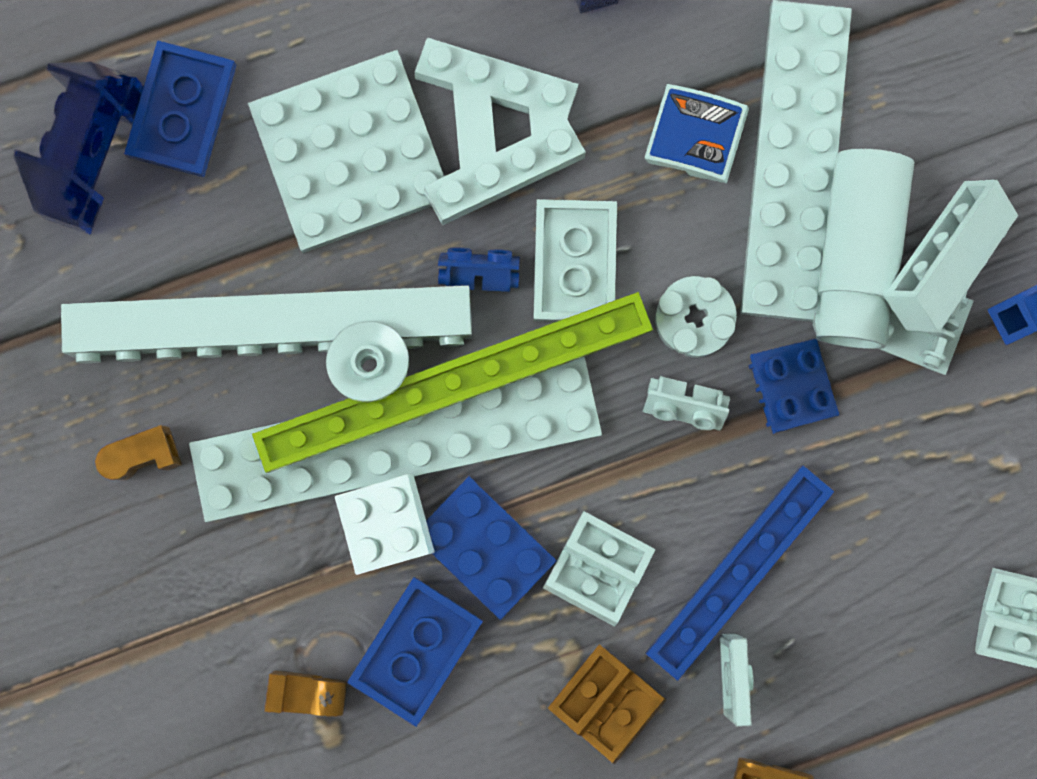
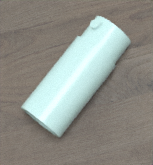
(863, 247)

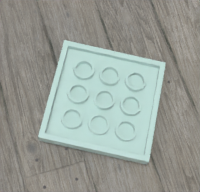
(348, 150)

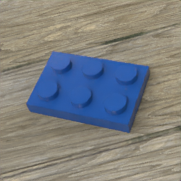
(180, 109)
(486, 548)
(415, 651)

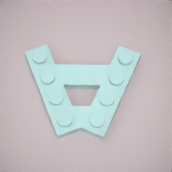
(483, 171)

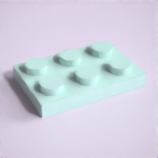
(574, 257)

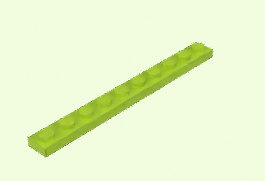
(454, 382)

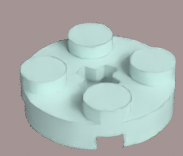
(705, 295)

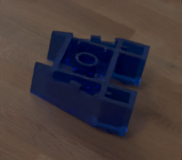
(76, 146)

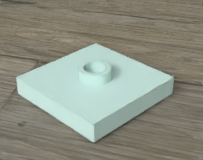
(736, 679)

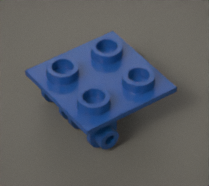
(793, 385)

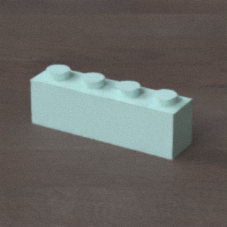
(951, 256)

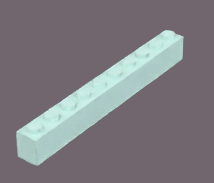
(259, 322)

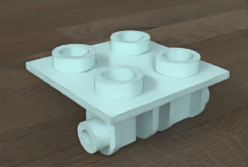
(929, 349)

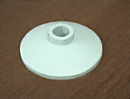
(361, 343)

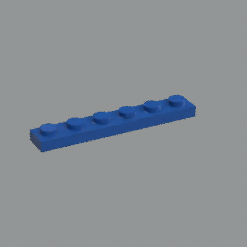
(739, 572)

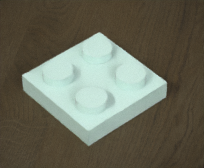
(384, 524)

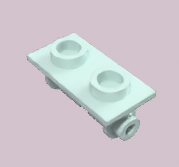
(704, 410)

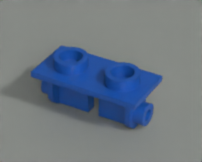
(494, 267)

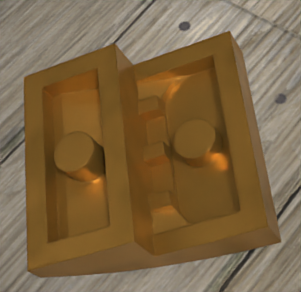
(607, 704)

